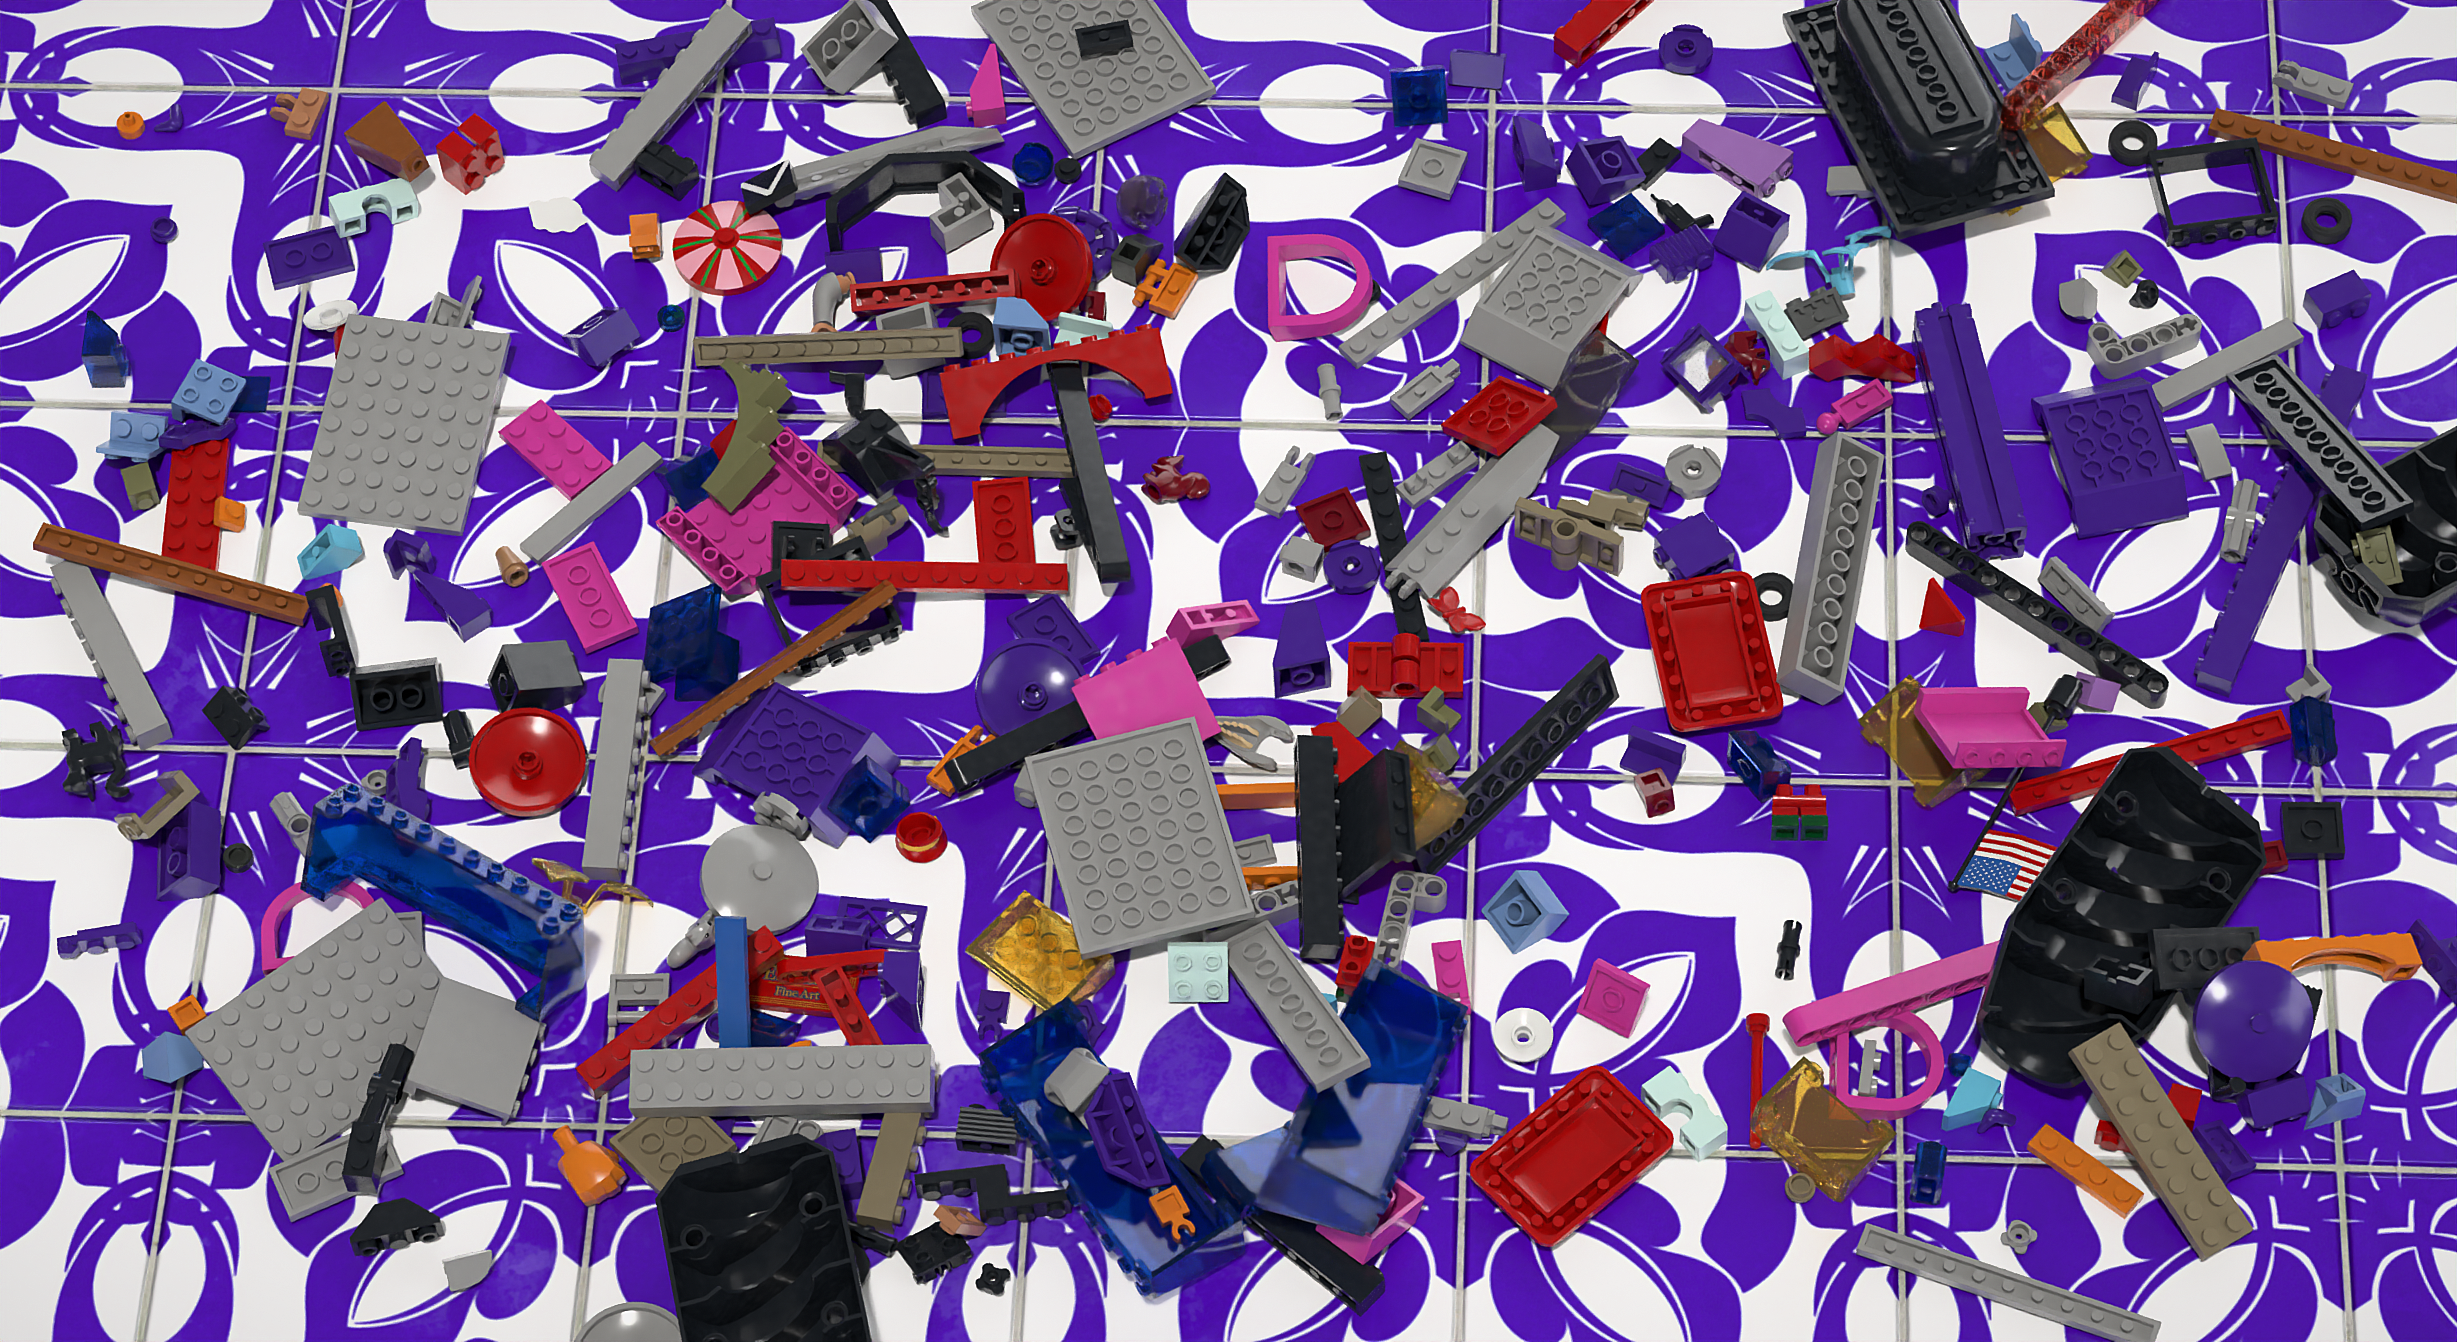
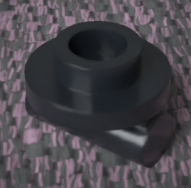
(2145, 295)

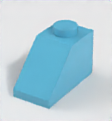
(329, 552)
(1972, 1099)

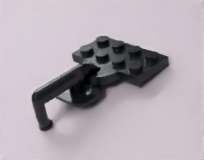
(2187, 960)

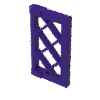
(896, 909)

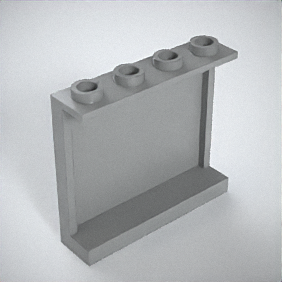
(474, 1049)

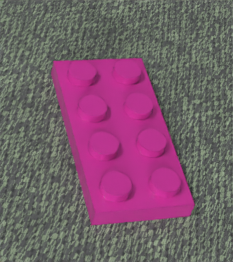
(555, 450)
(589, 597)

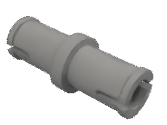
(1330, 392)

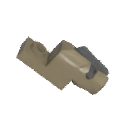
(1608, 509)
(878, 524)

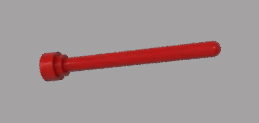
(1757, 1025)

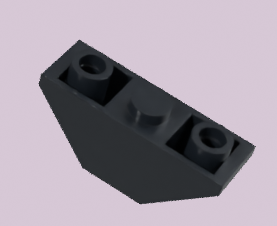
(395, 1226)

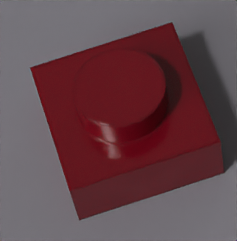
(2275, 857)

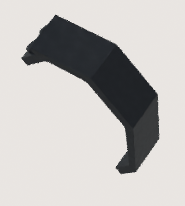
(918, 174)

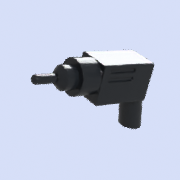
(1677, 217)
(854, 390)

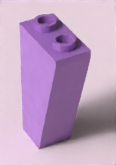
(1738, 157)

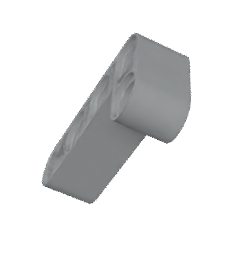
(2177, 337)
(1273, 897)
(1406, 903)

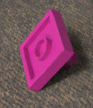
(1613, 998)

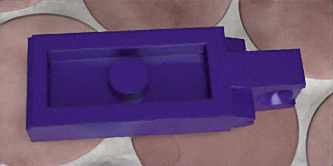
(98, 939)

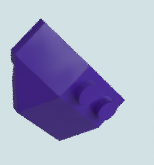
(1124, 1134)

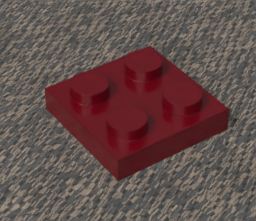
(1333, 519)

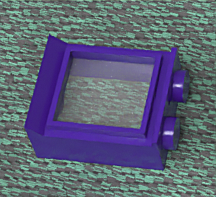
(1702, 365)

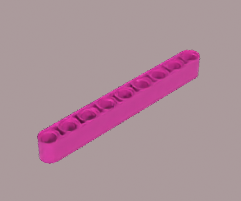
(1890, 996)

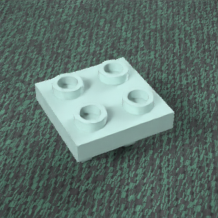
(1198, 972)

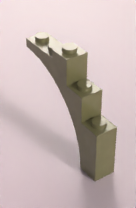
(756, 428)

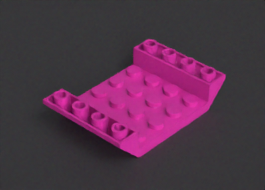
(738, 544)

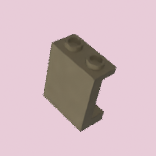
(179, 793)

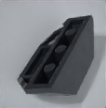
(1215, 227)

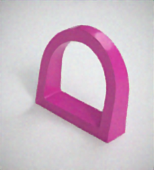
(1312, 325)
(281, 906)
(1880, 1108)

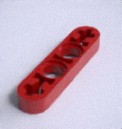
(854, 965)

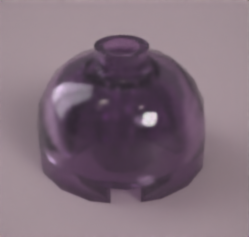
(1142, 201)

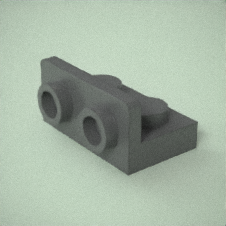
(1817, 312)

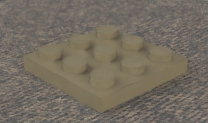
(661, 1144)

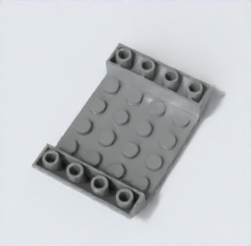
(1546, 305)

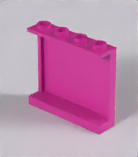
(1144, 693)
(1986, 727)

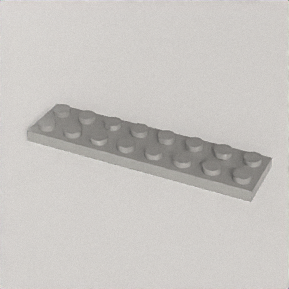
(1294, 1007)

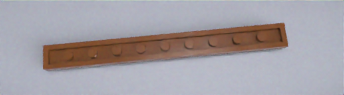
(2336, 155)
(172, 573)
(782, 662)

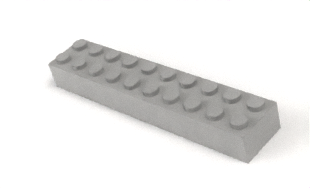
(1830, 568)
(782, 1080)

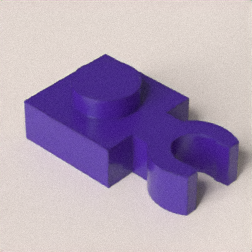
(992, 1010)

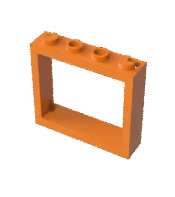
(1261, 796)

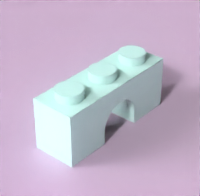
(391, 197)
(1786, 347)
(1671, 1093)

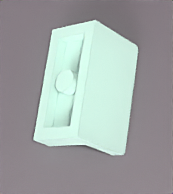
(1075, 327)

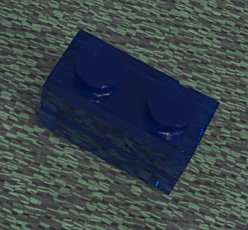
(2313, 731)
(1928, 1173)

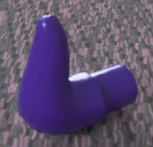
(174, 122)
(1995, 1116)

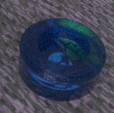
(671, 318)

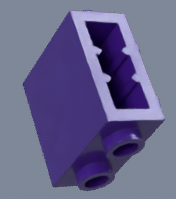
(1693, 548)

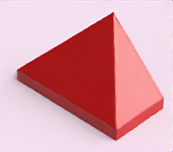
(1940, 613)

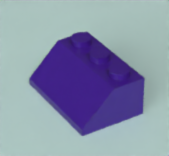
(189, 853)

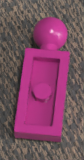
(1855, 407)

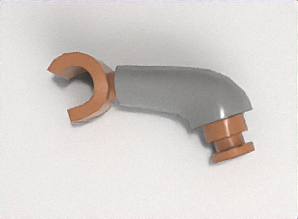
(824, 298)

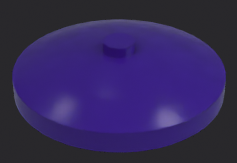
(1024, 683)
(2252, 1020)

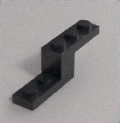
(992, 1193)

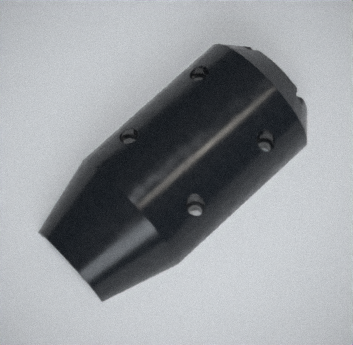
(2422, 539)
(2180, 865)
(762, 1247)

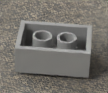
(849, 44)

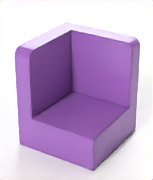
(2098, 691)

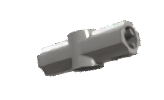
(2240, 521)
(292, 819)

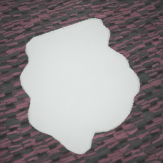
(557, 214)

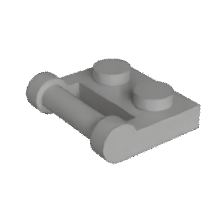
(635, 990)

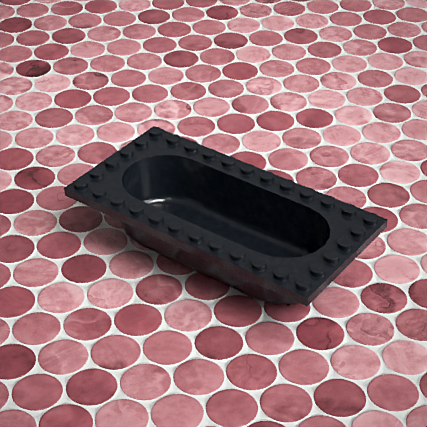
(1917, 111)

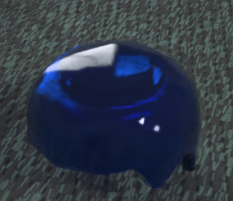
(1033, 164)

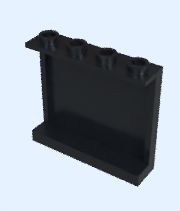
(1374, 820)

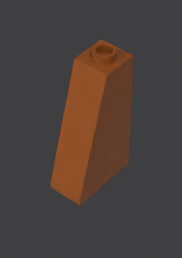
(387, 143)

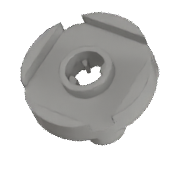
(1693, 485)
(780, 814)

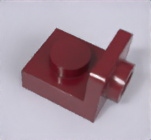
(1095, 305)
(1655, 792)

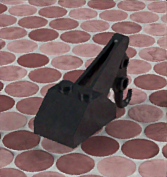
(881, 457)

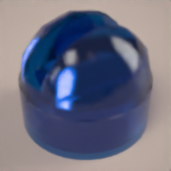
(1958, 1063)

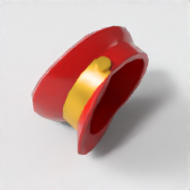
(920, 837)

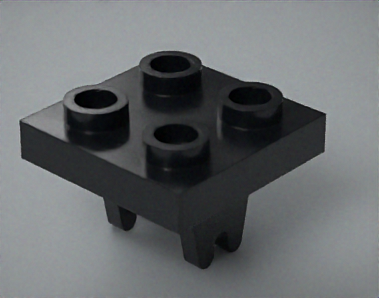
(796, 540)

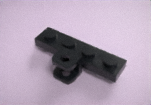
(1074, 525)

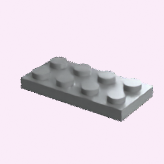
(316, 1178)

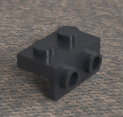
(234, 716)

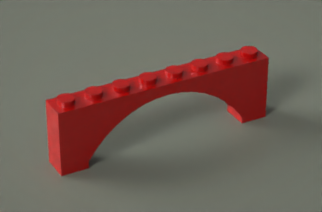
(1134, 356)

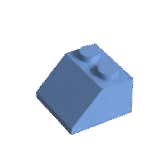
(1018, 327)
(1524, 910)

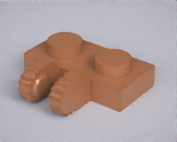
(305, 112)

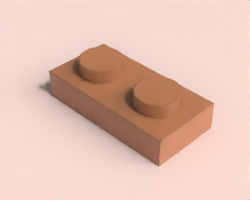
(959, 1221)

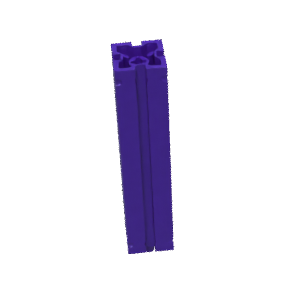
(1968, 432)

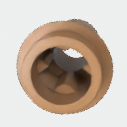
(511, 567)

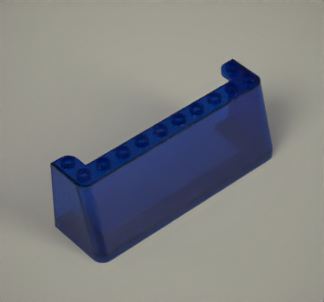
(451, 882)
(1352, 1136)
(1119, 1210)

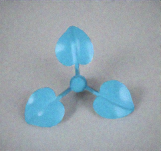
(1841, 276)

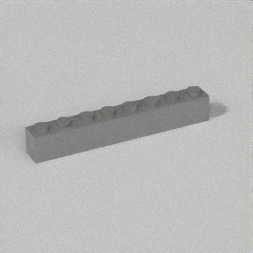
(670, 96)
(112, 654)
(614, 769)

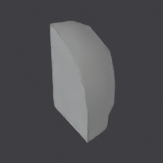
(2078, 298)
(467, 1269)

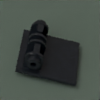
(930, 1250)

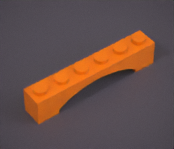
(2388, 955)

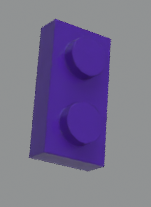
(1641, 484)

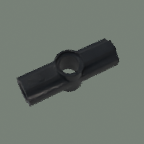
(387, 1085)

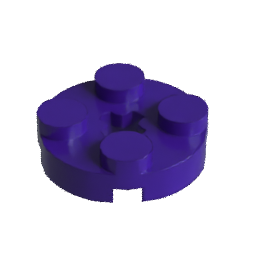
(1685, 62)
(1353, 581)

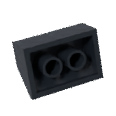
(396, 693)

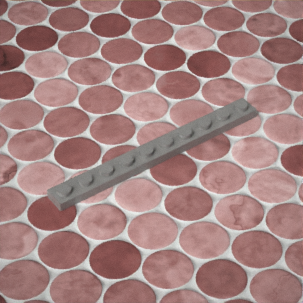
(1448, 285)
(2006, 1286)

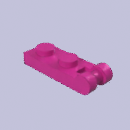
(1450, 971)

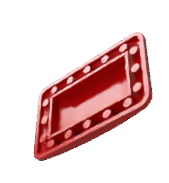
(1711, 651)
(1572, 1156)

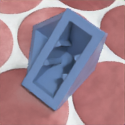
(170, 1058)
(2335, 1100)

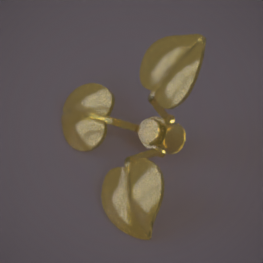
(561, 871)

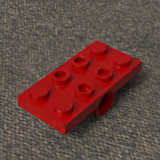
(1405, 667)

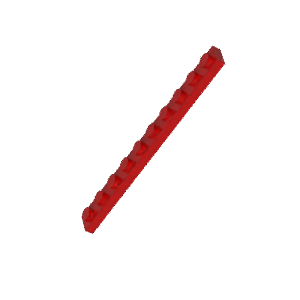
(925, 576)
(2193, 748)

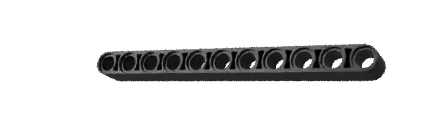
(1089, 472)
(2042, 625)
(1056, 728)

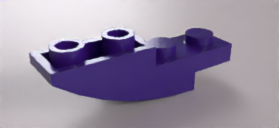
(404, 782)

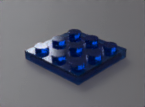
(682, 633)

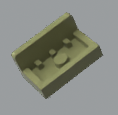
(2378, 554)

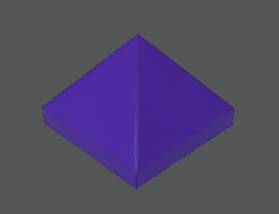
(1451, 1141)

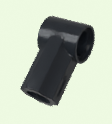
(459, 735)

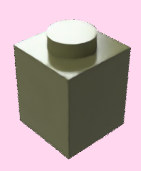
(140, 486)

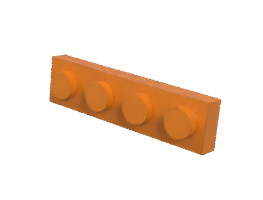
(2085, 1171)

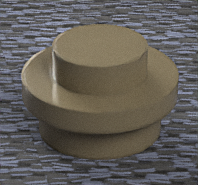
(1800, 1187)

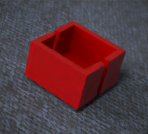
(465, 164)

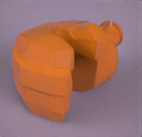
(589, 1167)

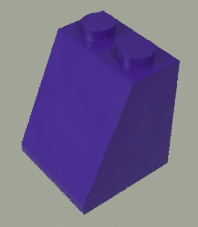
(1301, 652)

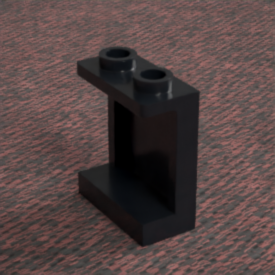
(327, 614)

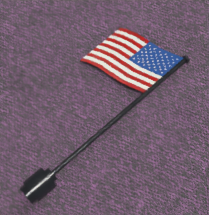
(2009, 861)

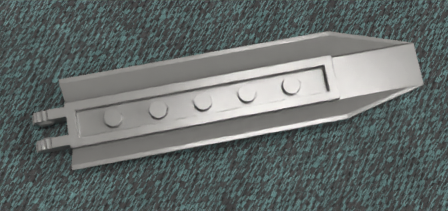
(841, 169)
(1472, 515)

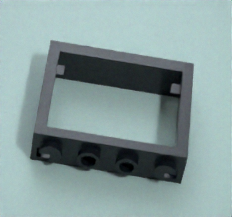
(2205, 157)
(846, 550)

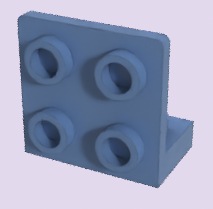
(2016, 57)
(207, 393)
(134, 436)

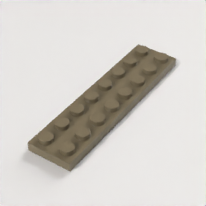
(2160, 1141)

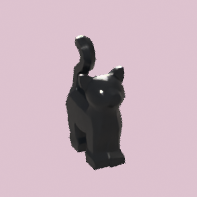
(93, 758)

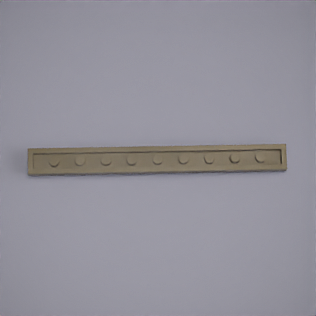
(829, 346)
(987, 460)

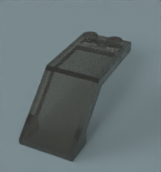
(1587, 390)

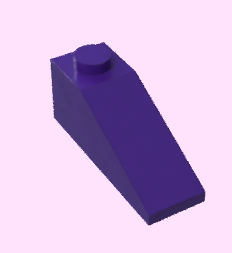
(455, 604)

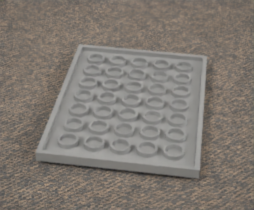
(1100, 94)
(404, 425)
(1139, 838)
(318, 1029)

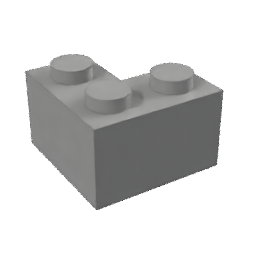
(962, 214)

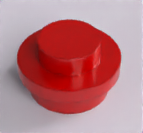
(1100, 407)

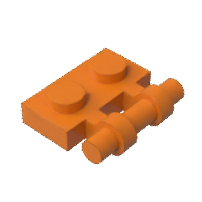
(1172, 291)

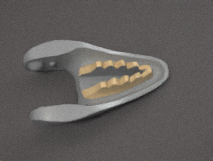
(1244, 735)

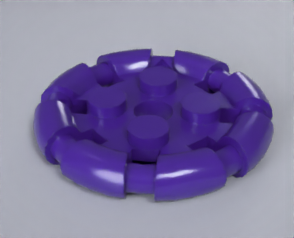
(1095, 225)

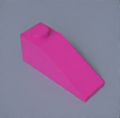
(986, 93)
(1202, 621)

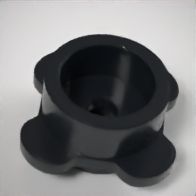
(992, 1287)

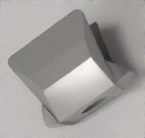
(1075, 1082)

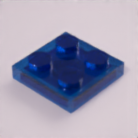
(1626, 227)

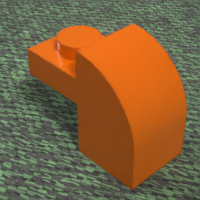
(645, 236)

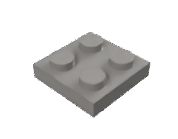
(1432, 169)

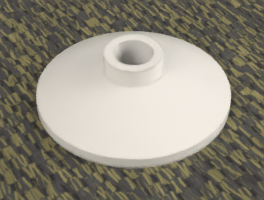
(329, 315)
(1523, 1024)

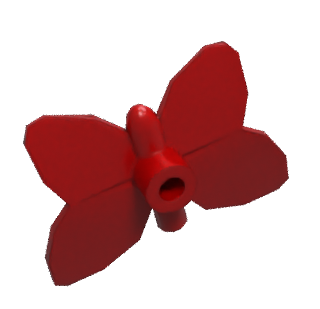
(1458, 620)

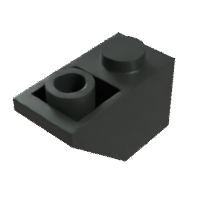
(1134, 257)

